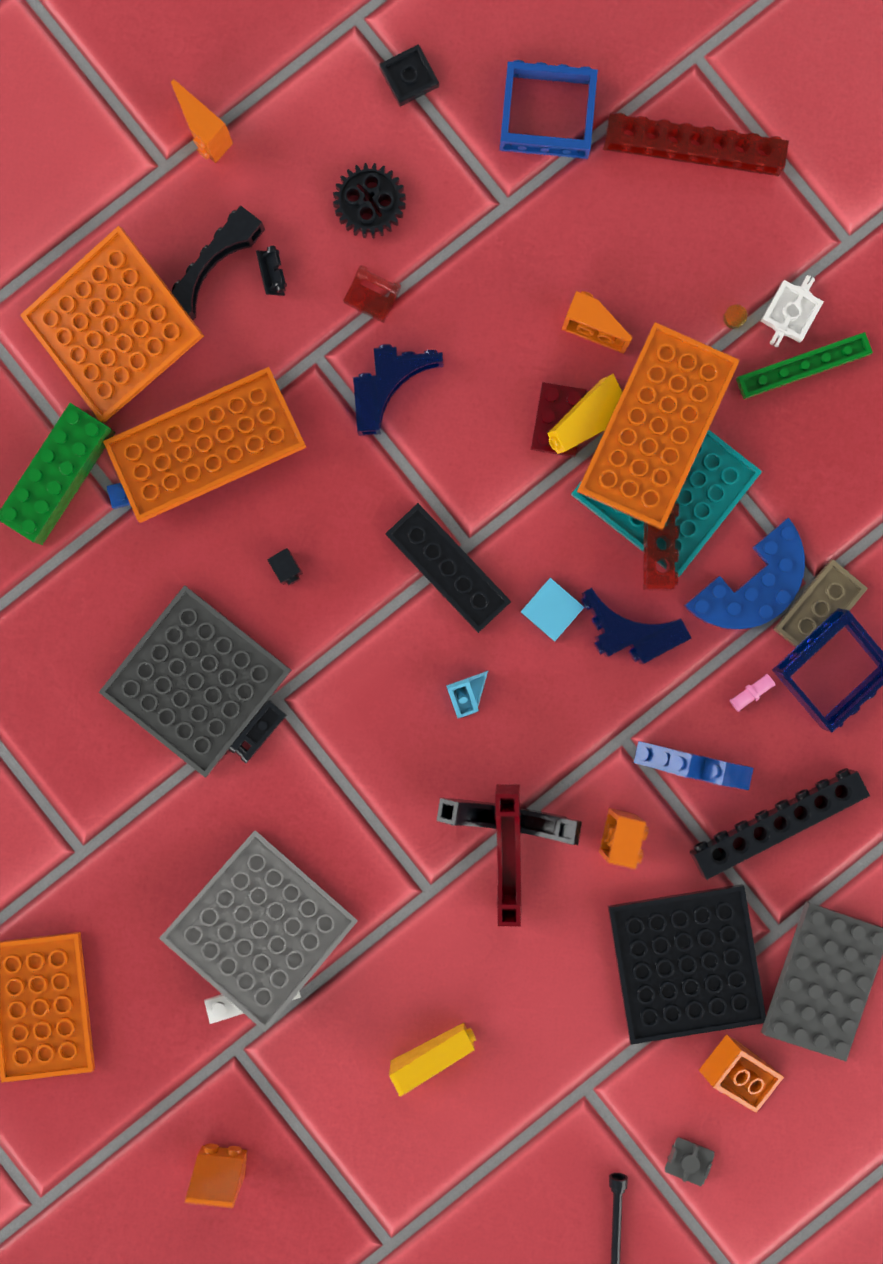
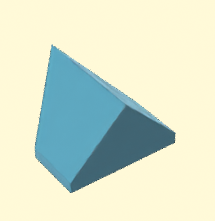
(467, 694)

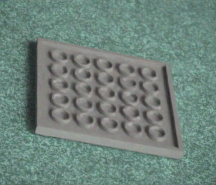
(259, 930)

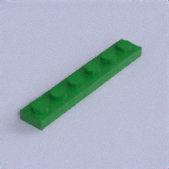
(804, 365)

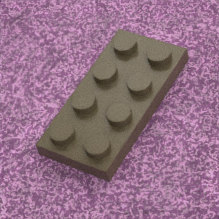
(828, 591)

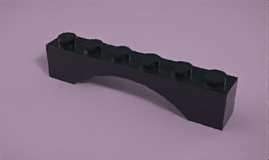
(237, 234)

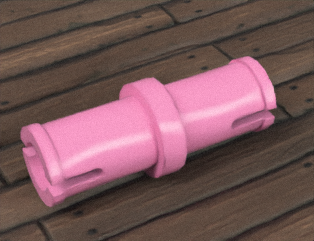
(752, 692)

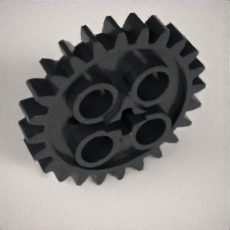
(386, 189)

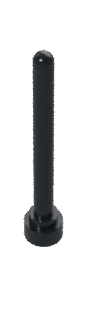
(618, 1183)

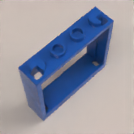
(542, 144)

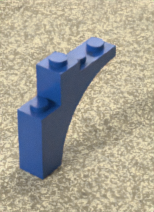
(693, 766)

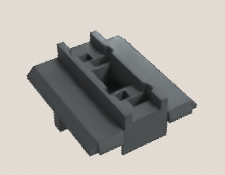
(689, 1161)

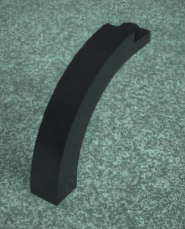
(532, 822)

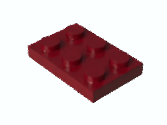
(553, 405)

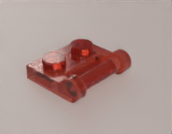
(369, 300)

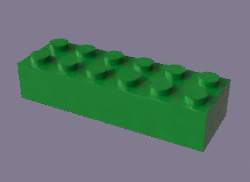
(55, 474)

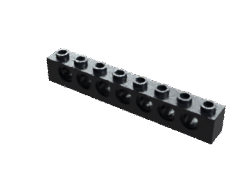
(852, 793)

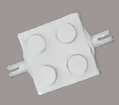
(792, 311)

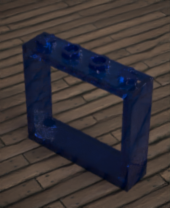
(812, 644)

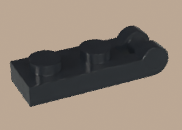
(258, 731)

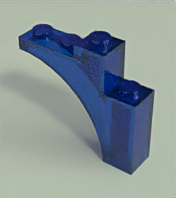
(392, 371)
(645, 640)

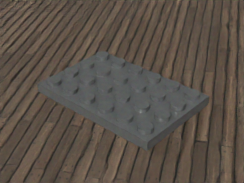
(825, 982)

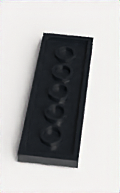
(448, 567)

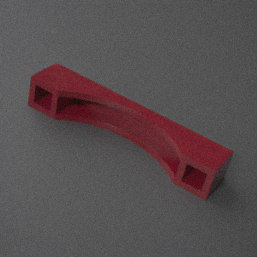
(508, 855)

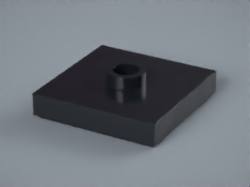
(409, 75)

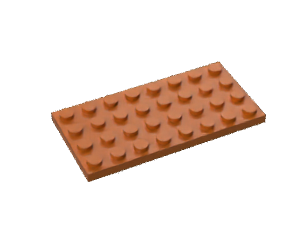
(658, 426)
(204, 444)

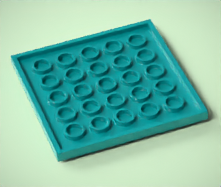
(706, 498)

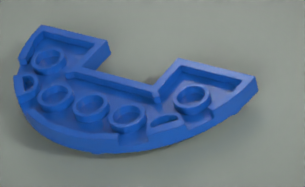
(765, 593)

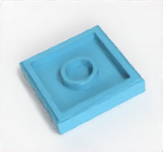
(552, 609)

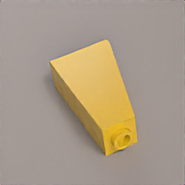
(587, 417)
(430, 1058)

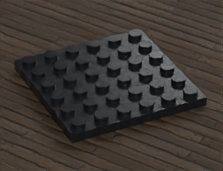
(687, 964)

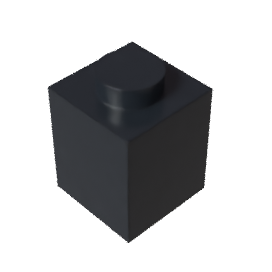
(285, 567)

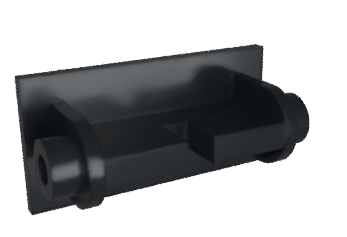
(271, 274)

